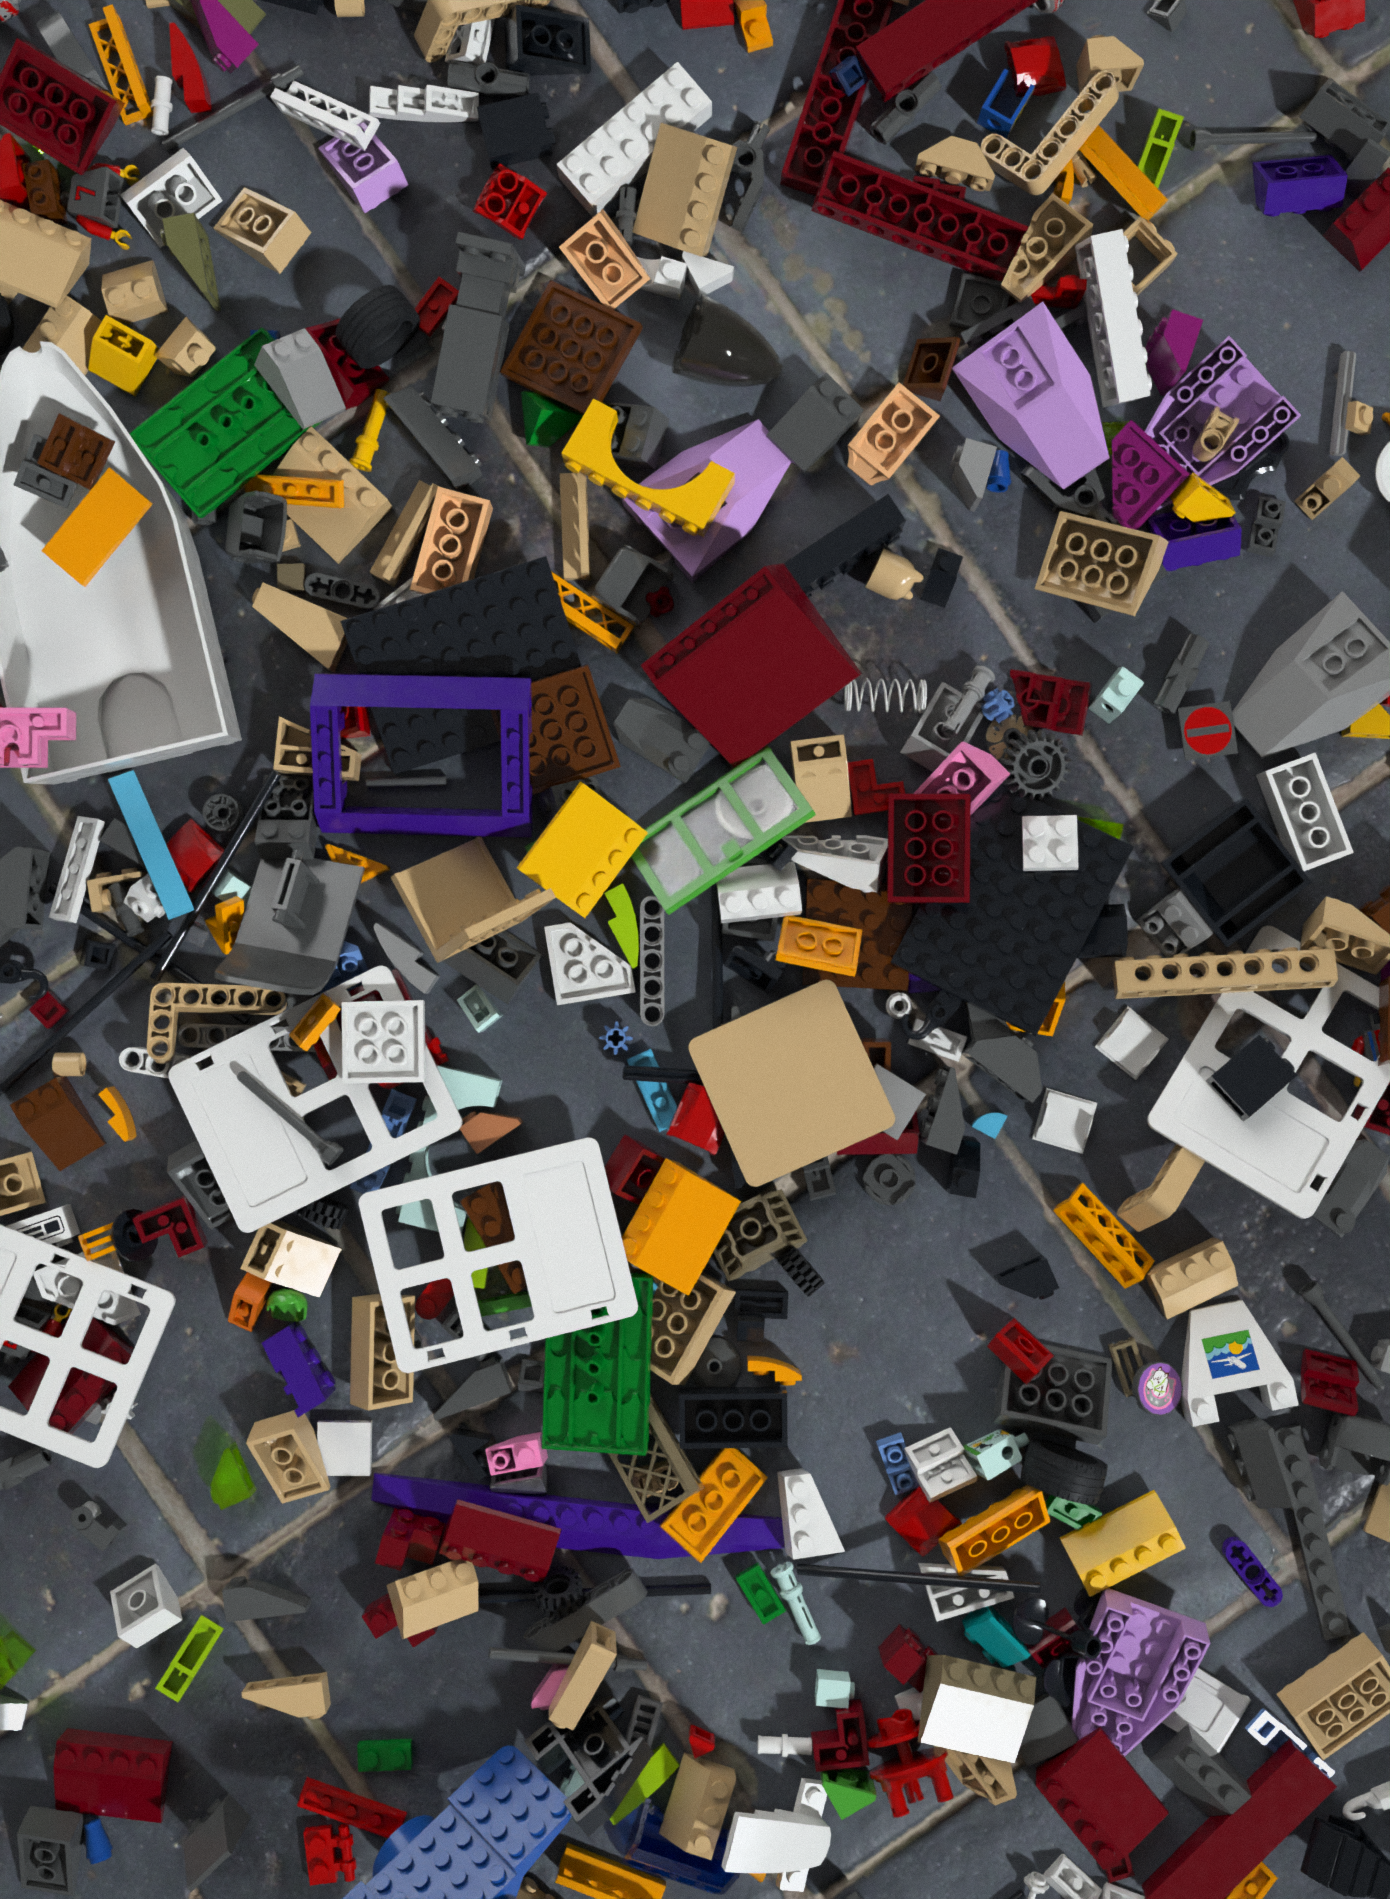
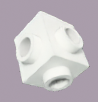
(144, 899)

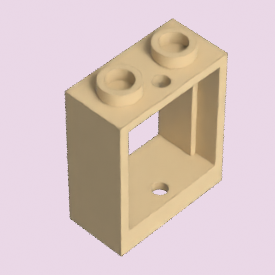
(1160, 248)

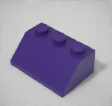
(1299, 185)
(1195, 542)

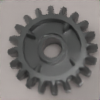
(1051, 767)

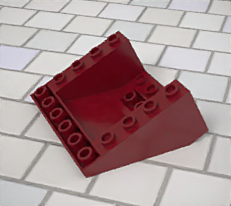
(752, 665)

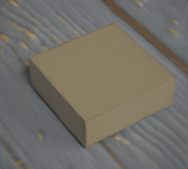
(291, 577)

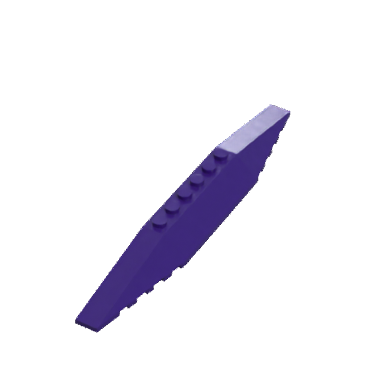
(583, 1522)

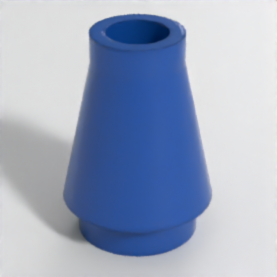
(999, 475)
(97, 1842)

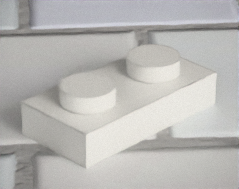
(940, 1042)

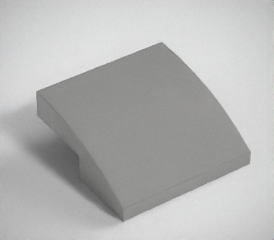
(902, 1098)

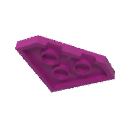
(1141, 476)

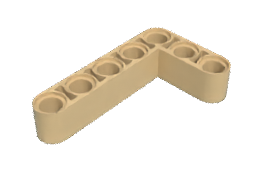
(444, 16)
(1056, 140)
(203, 1005)
(1165, 1192)

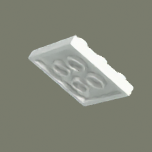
(383, 1042)

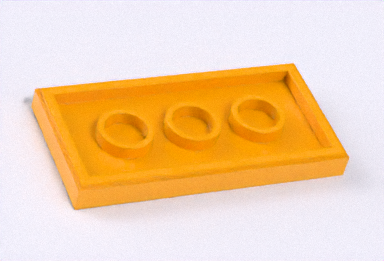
(97, 527)
(705, 1516)

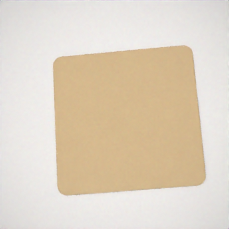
(791, 1083)

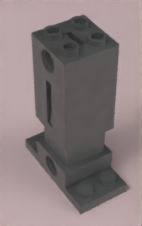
(476, 328)

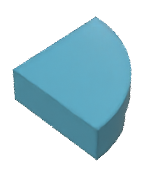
(990, 1123)

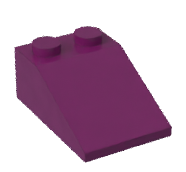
(223, 35)

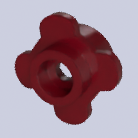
(666, 604)

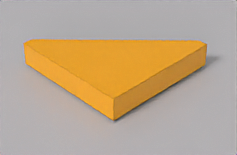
(371, 867)

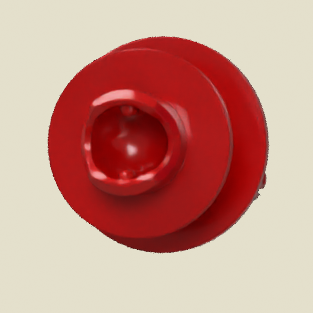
(909, 1765)

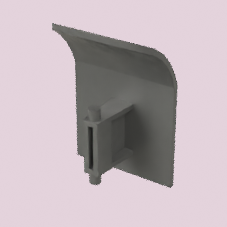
(293, 925)

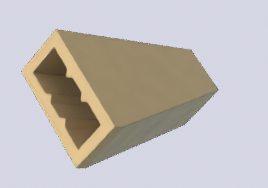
(305, 623)
(583, 1676)

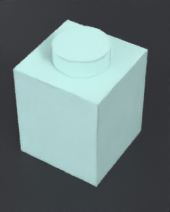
(833, 1688)

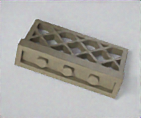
(677, 1462)

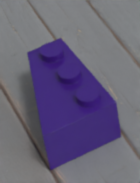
(299, 1367)

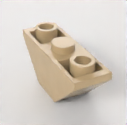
(957, 163)

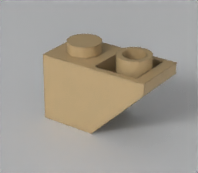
(1327, 488)

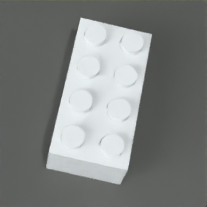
(1305, 812)

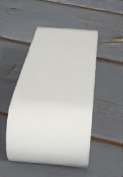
(147, 1064)

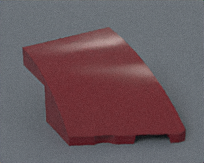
(1052, 701)

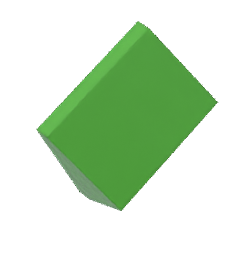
(848, 1789)

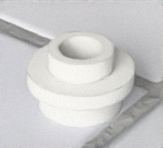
(898, 997)

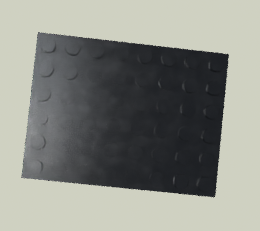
(477, 628)
(1021, 926)

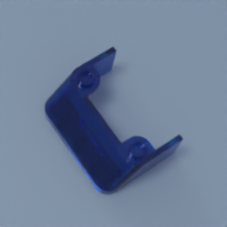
(659, 1856)

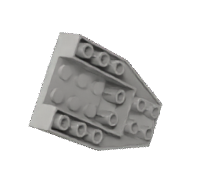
(1316, 681)

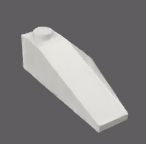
(850, 862)

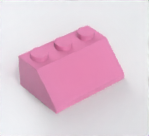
(966, 772)

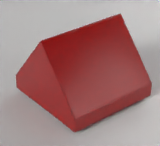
(700, 1741)

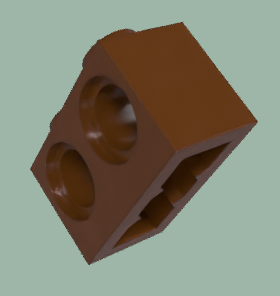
(44, 191)

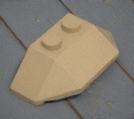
(983, 1775)

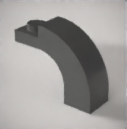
(66, 47)

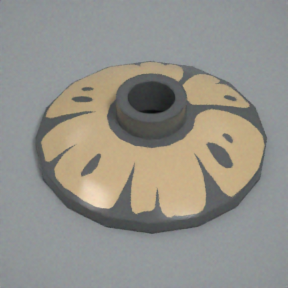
(997, 735)

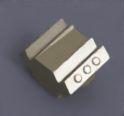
(757, 1234)

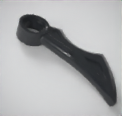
(1236, 486)

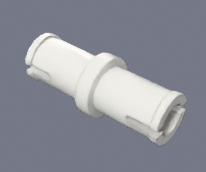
(161, 105)
(784, 1745)

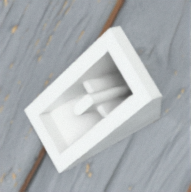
(706, 273)

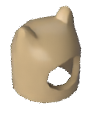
(893, 576)

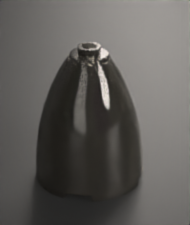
(723, 348)

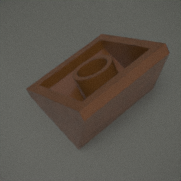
(931, 366)

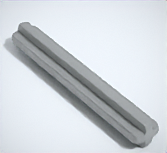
(1343, 397)

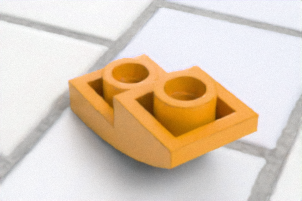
(1065, 183)
(783, 1372)

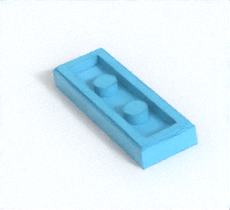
(655, 1093)

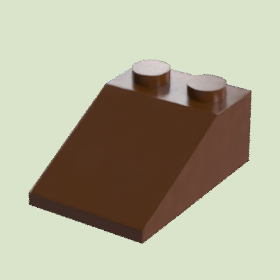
(58, 1122)

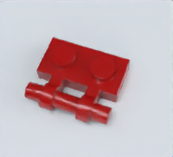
(321, 1855)

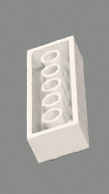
(625, 143)
(1113, 318)

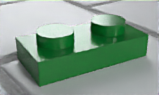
(1071, 1512)
(760, 1593)
(385, 1755)

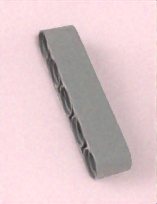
(657, 973)

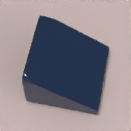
(849, 75)

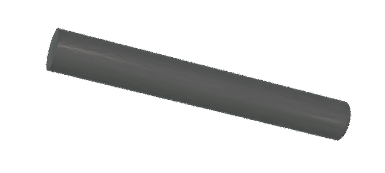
(411, 781)

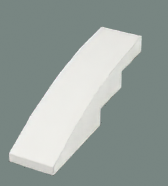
(423, 105)

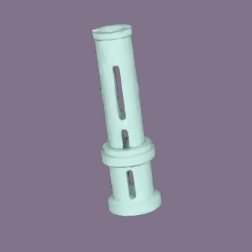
(791, 1591)

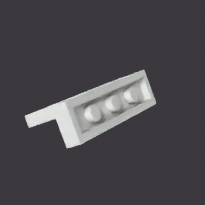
(474, 43)
(326, 120)

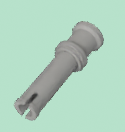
(971, 693)

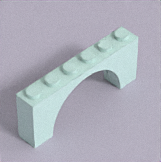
(466, 1090)

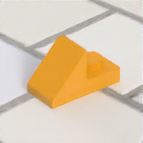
(754, 24)
(226, 922)

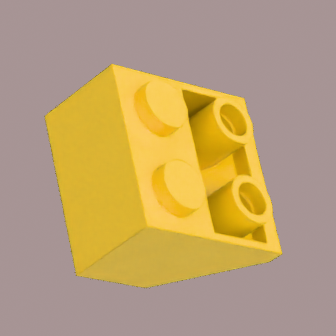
(121, 355)

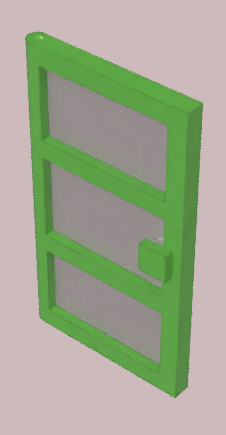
(720, 829)

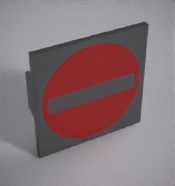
(1207, 730)

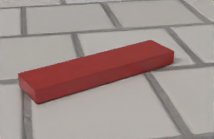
(350, 1808)

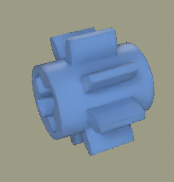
(997, 705)
(610, 1043)

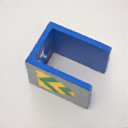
(988, 113)

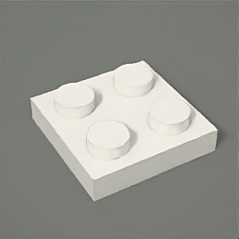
(1050, 843)

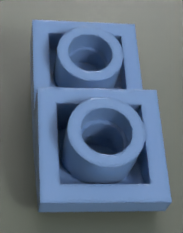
(897, 1464)

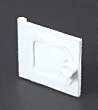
(1209, 1709)

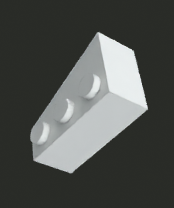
(804, 1517)
(953, 1601)

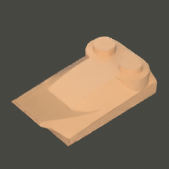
(890, 435)

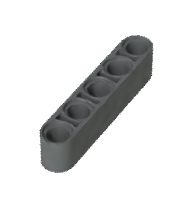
(598, 1606)

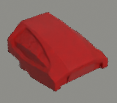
(1036, 64)
(509, 201)
(193, 853)
(697, 1120)
(921, 1521)

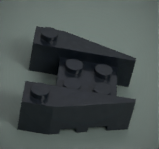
(600, 1757)

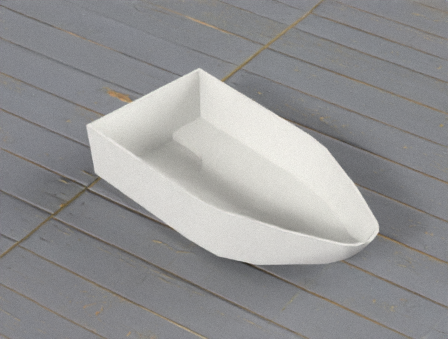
(134, 644)

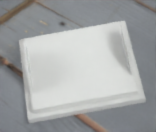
(1131, 1043)
(1064, 1120)

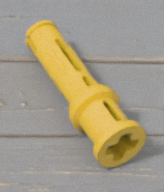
(367, 442)

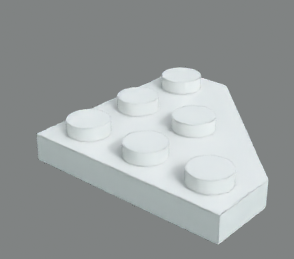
(584, 967)
(66, 1288)

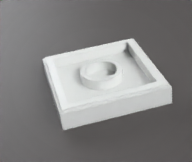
(345, 1446)

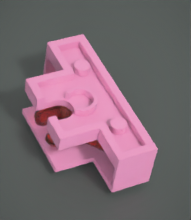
(27, 732)

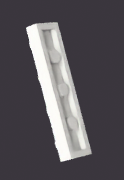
(76, 869)

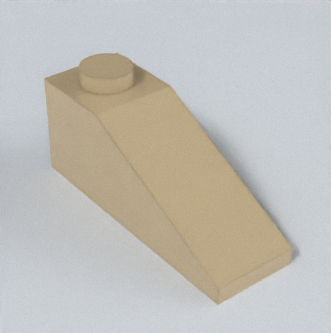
(293, 1695)

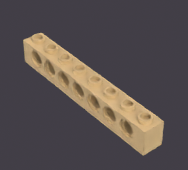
(1320, 960)

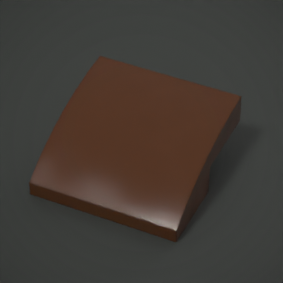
(76, 451)

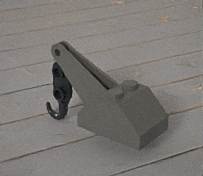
(22, 907)
(992, 1047)

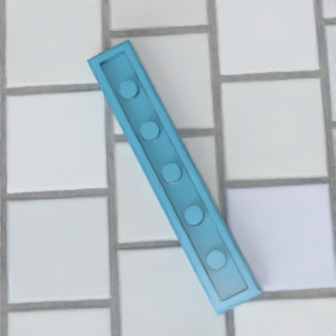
(151, 845)

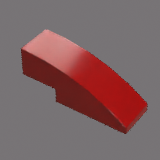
(188, 72)

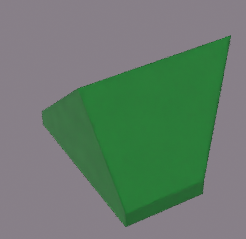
(545, 419)

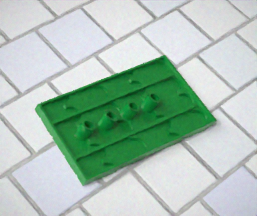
(219, 430)
(601, 1382)

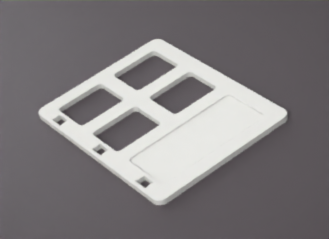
(1285, 1139)
(260, 1157)
(562, 1238)
(18, 1262)

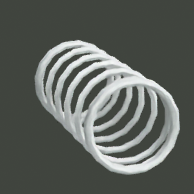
(919, 702)

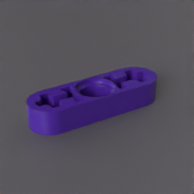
(1260, 1578)

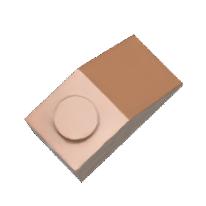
(486, 1128)

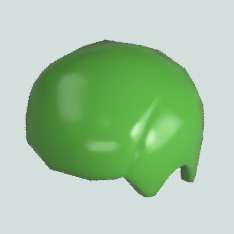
(287, 1305)

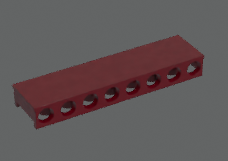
(929, 38)
(827, 112)
(917, 217)
(1235, 1844)

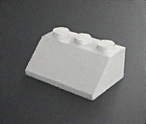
(170, 191)
(759, 893)

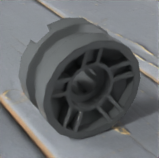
(213, 816)

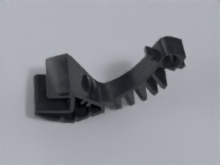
(1346, 1859)

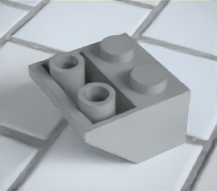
(1175, 924)

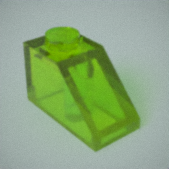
(232, 1479)
(13, 1656)

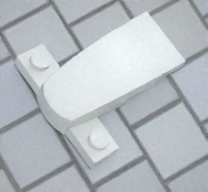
(781, 1839)

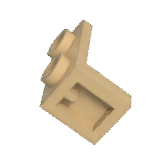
(100, 896)

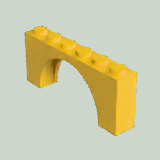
(688, 505)

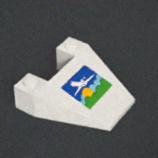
(1229, 1354)

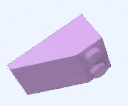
(366, 175)

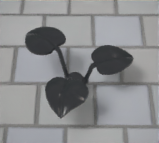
(1059, 1673)

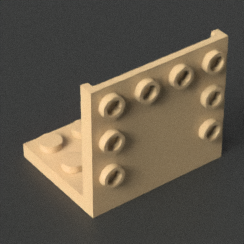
(463, 899)

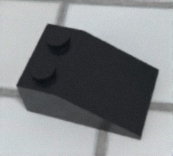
(546, 42)

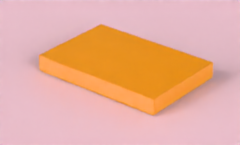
(819, 945)

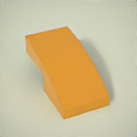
(122, 1121)

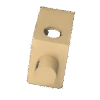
(186, 349)

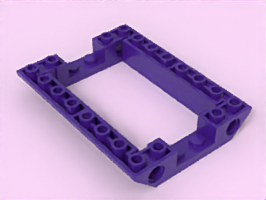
(412, 691)

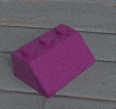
(1171, 348)

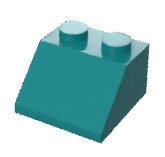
(995, 1636)

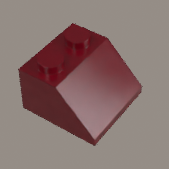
(632, 1169)

